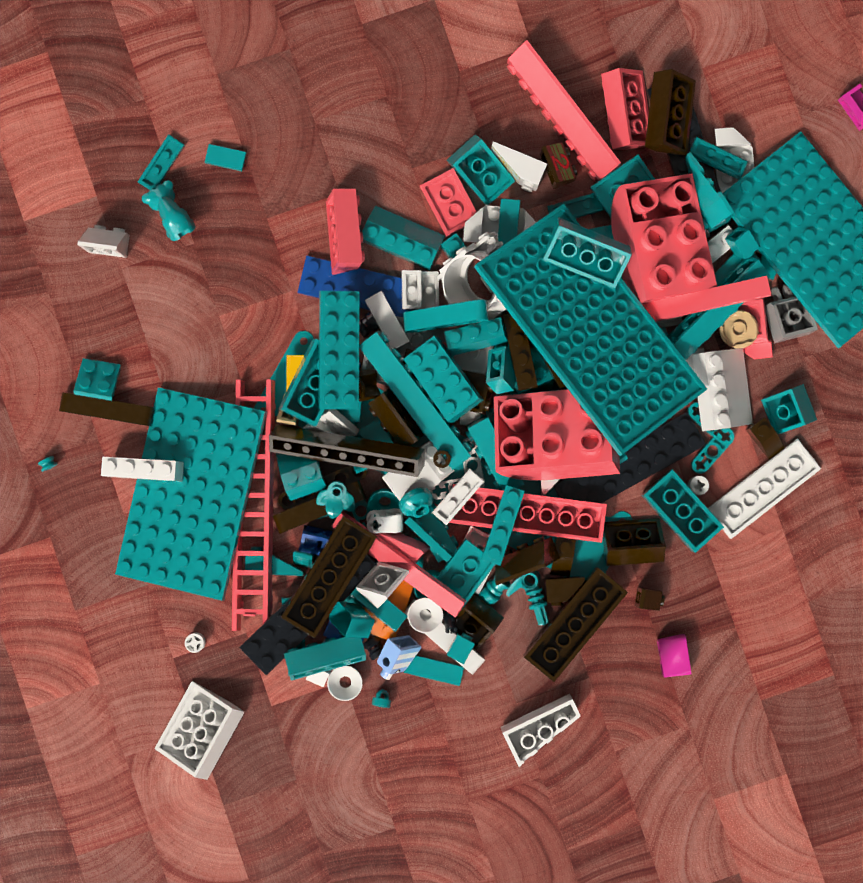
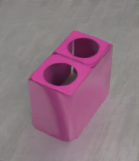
(674, 656)

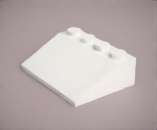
(727, 393)
(199, 731)

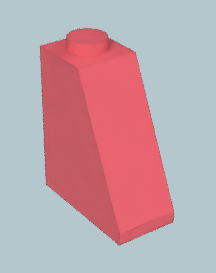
(406, 545)

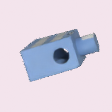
(397, 655)

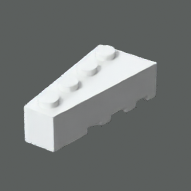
(539, 727)

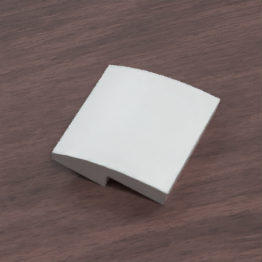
(419, 289)
(334, 422)

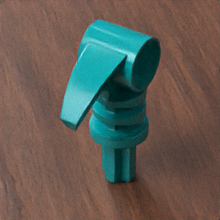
(533, 590)

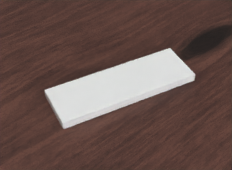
(764, 488)

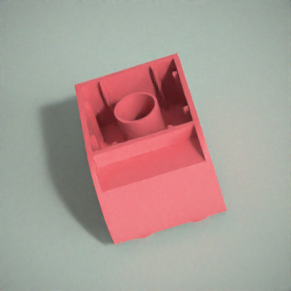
(665, 237)
(549, 438)

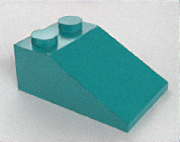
(481, 170)
(300, 475)

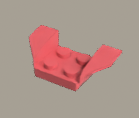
(762, 346)

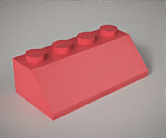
(626, 108)
(344, 230)

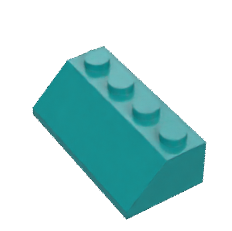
(402, 238)
(587, 253)

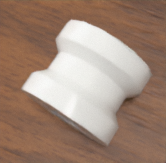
(695, 486)
(191, 643)

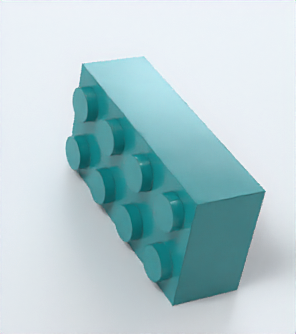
(443, 379)
(303, 392)
(682, 511)

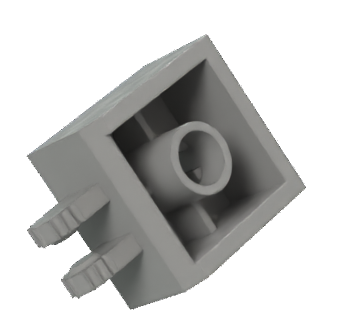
(779, 314)

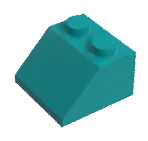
(789, 409)

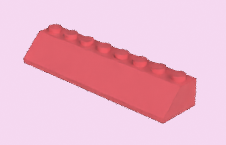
(563, 112)
(538, 515)

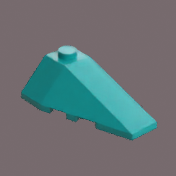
(713, 205)

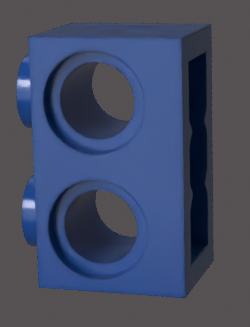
(313, 539)

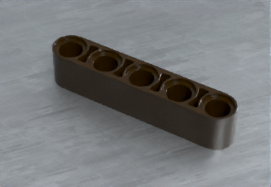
(106, 409)
(350, 478)
(310, 510)

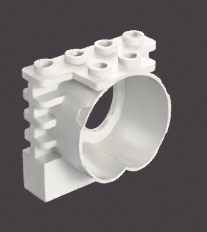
(455, 274)

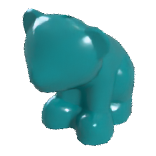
(174, 219)

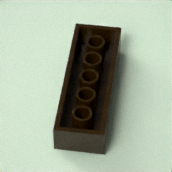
(328, 576)
(575, 624)

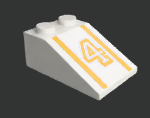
(523, 168)

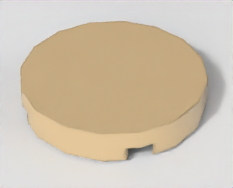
(740, 330)

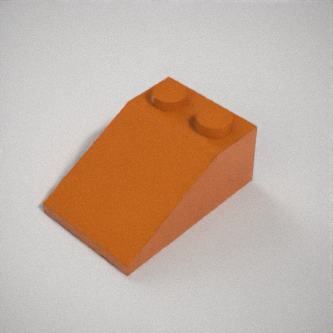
(400, 599)

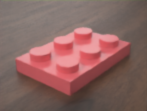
(448, 201)

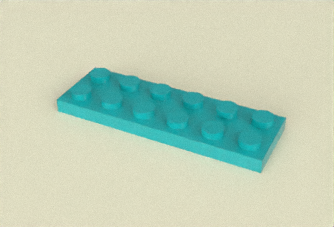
(338, 349)

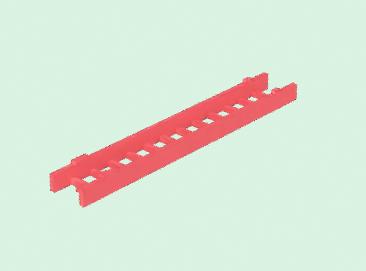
(237, 592)

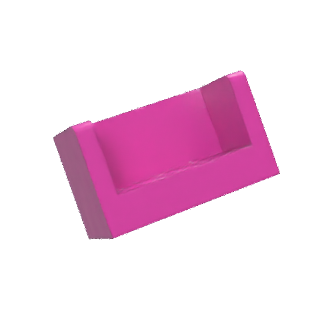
(853, 105)

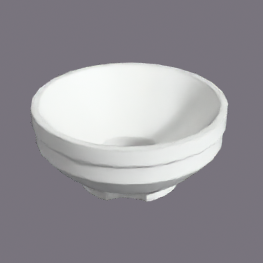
(429, 625)
(342, 693)

